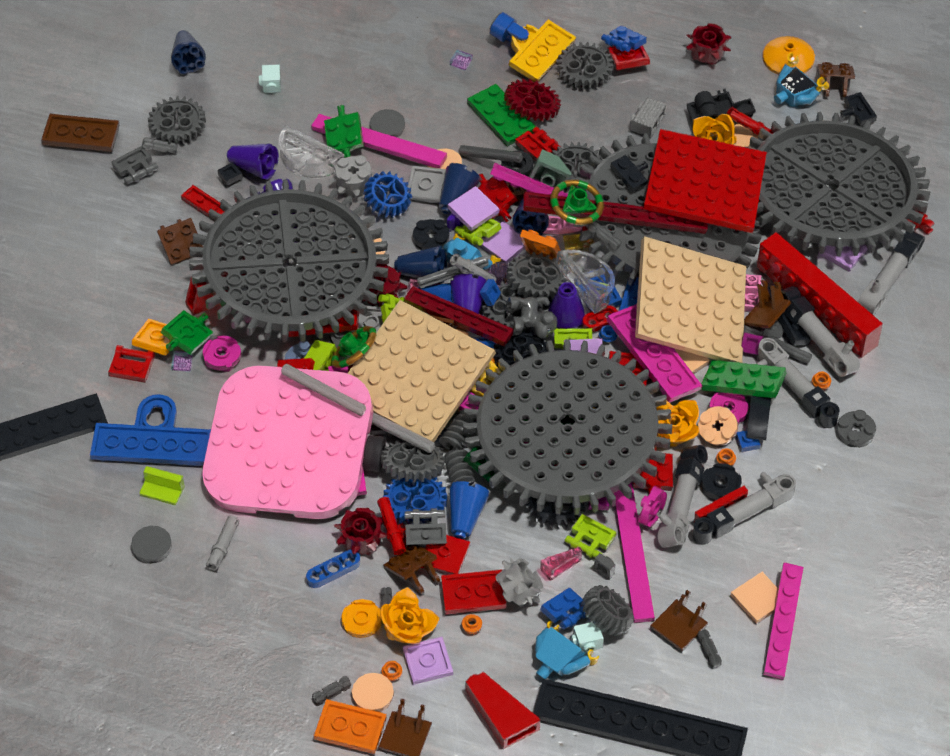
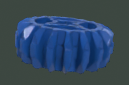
(376, 192)

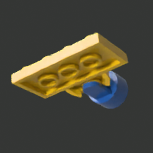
(534, 48)

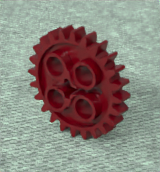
(532, 100)

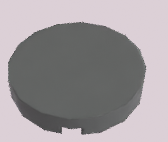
(388, 122)
(151, 544)

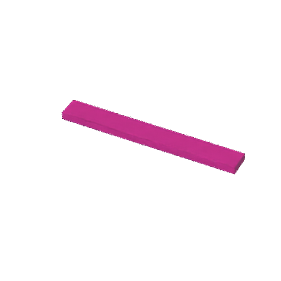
(393, 145)
(634, 558)

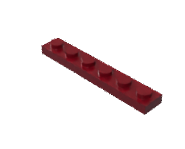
(462, 317)

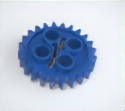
(415, 496)

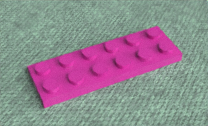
(661, 361)

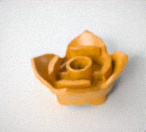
(711, 128)
(683, 421)
(405, 619)

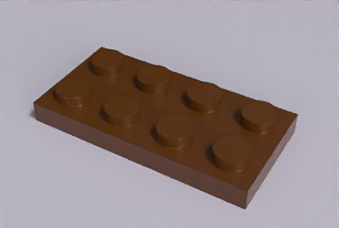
(80, 132)

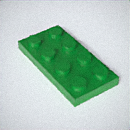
(496, 114)
(743, 378)

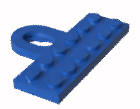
(151, 443)

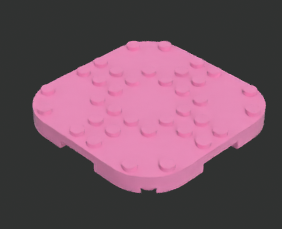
(286, 445)

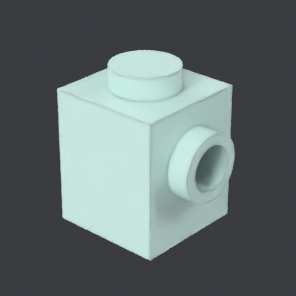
(270, 78)
(587, 637)

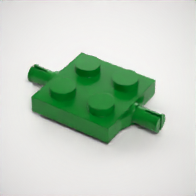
(344, 132)
(187, 332)

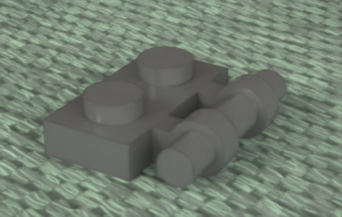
(133, 160)
(425, 533)

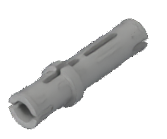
(468, 267)
(219, 549)

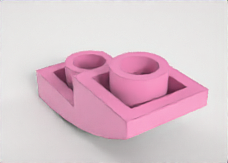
(559, 226)
(751, 291)

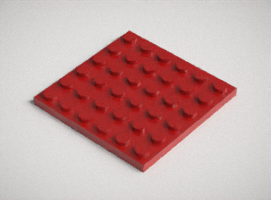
(705, 181)

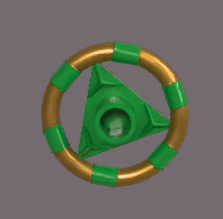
(577, 202)
(354, 348)

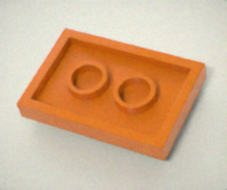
(535, 243)
(350, 726)

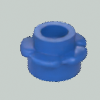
(605, 331)

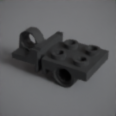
(713, 106)

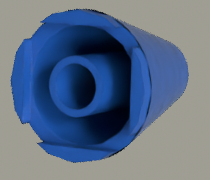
(466, 507)

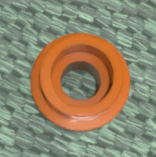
(824, 377)
(726, 453)
(471, 629)
(392, 665)

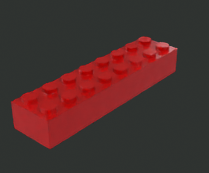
(832, 304)

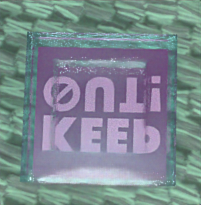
(461, 59)
(182, 361)

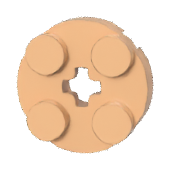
(726, 432)

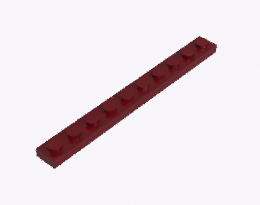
(617, 213)

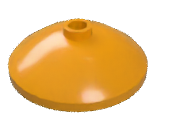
(776, 54)

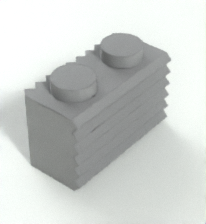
(648, 116)

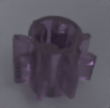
(499, 270)

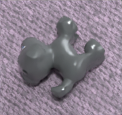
(543, 323)

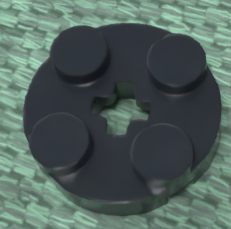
(430, 226)
(714, 474)

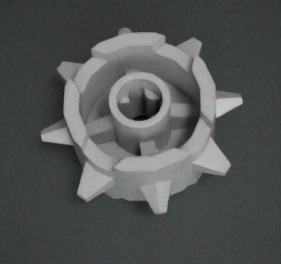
(352, 175)
(519, 582)

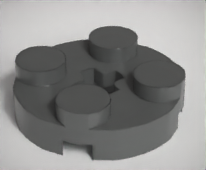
(856, 419)

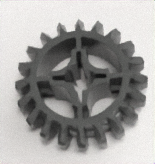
(607, 610)

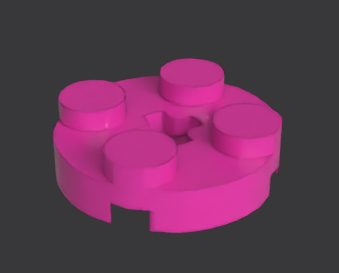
(222, 362)
(737, 401)
(651, 506)

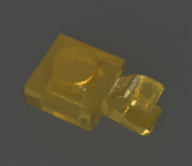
(572, 242)

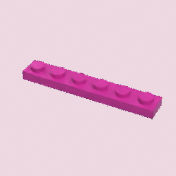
(519, 180)
(783, 621)

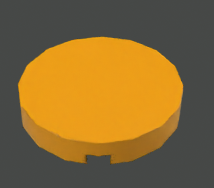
(361, 618)

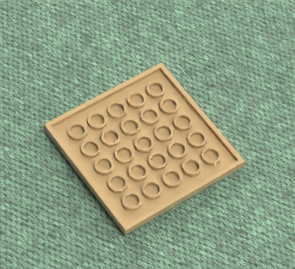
(690, 301)
(420, 370)

